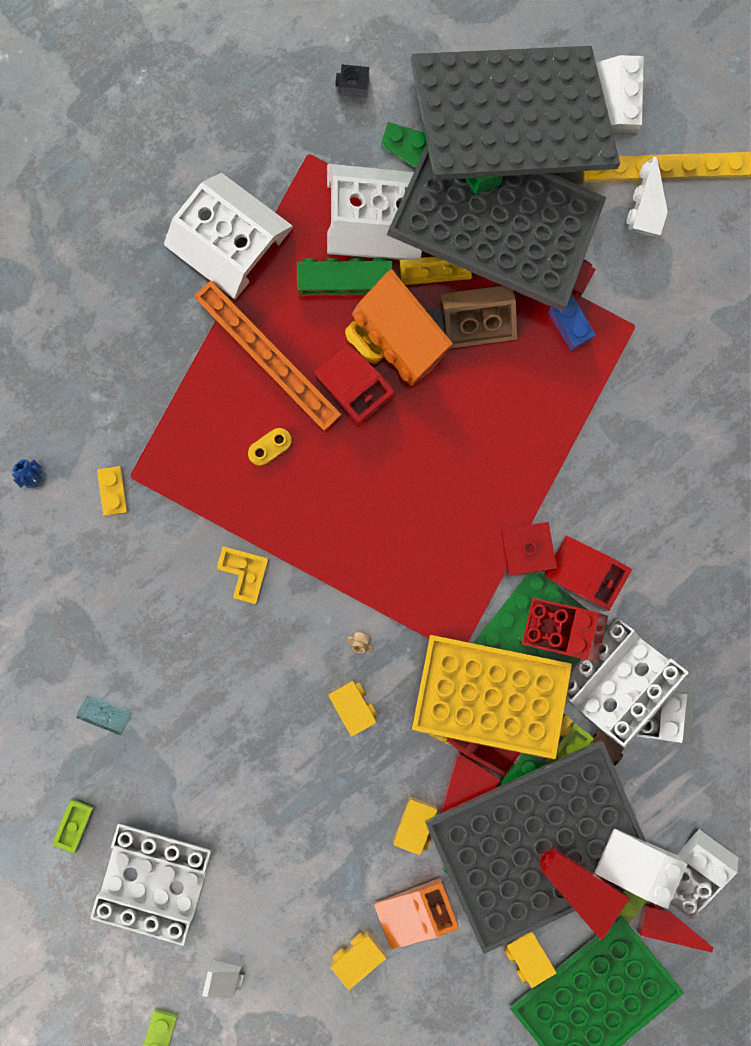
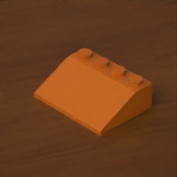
(401, 328)

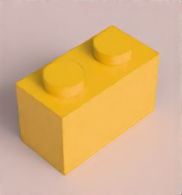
(353, 708)
(412, 830)
(530, 958)
(358, 959)

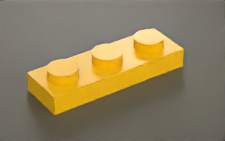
(431, 270)

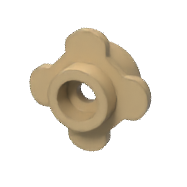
(360, 642)

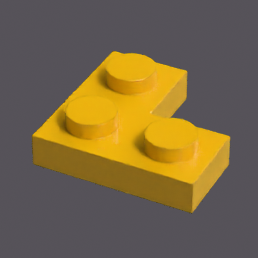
(250, 571)

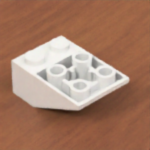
(650, 206)
(672, 720)
(707, 872)

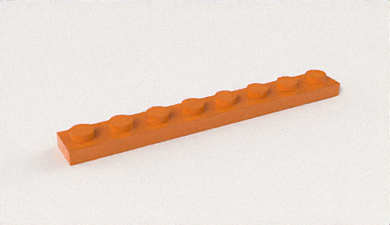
(267, 356)

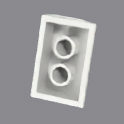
(623, 91)

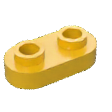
(360, 339)
(270, 447)

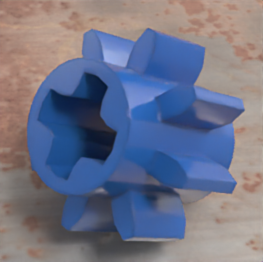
(27, 473)

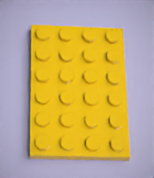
(492, 697)

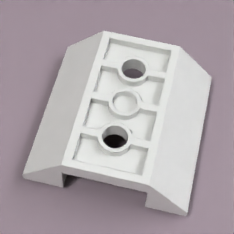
(364, 228)
(211, 243)
(616, 680)
(148, 902)

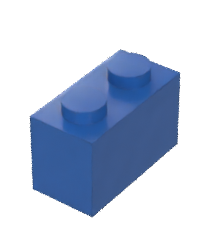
(572, 325)

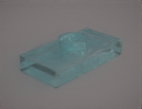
(103, 715)

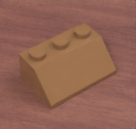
(479, 316)

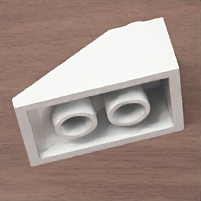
(641, 868)

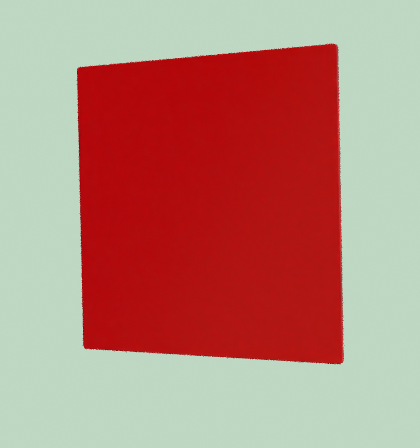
(420, 490)

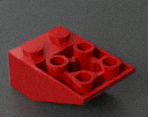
(354, 384)
(588, 573)
(565, 629)

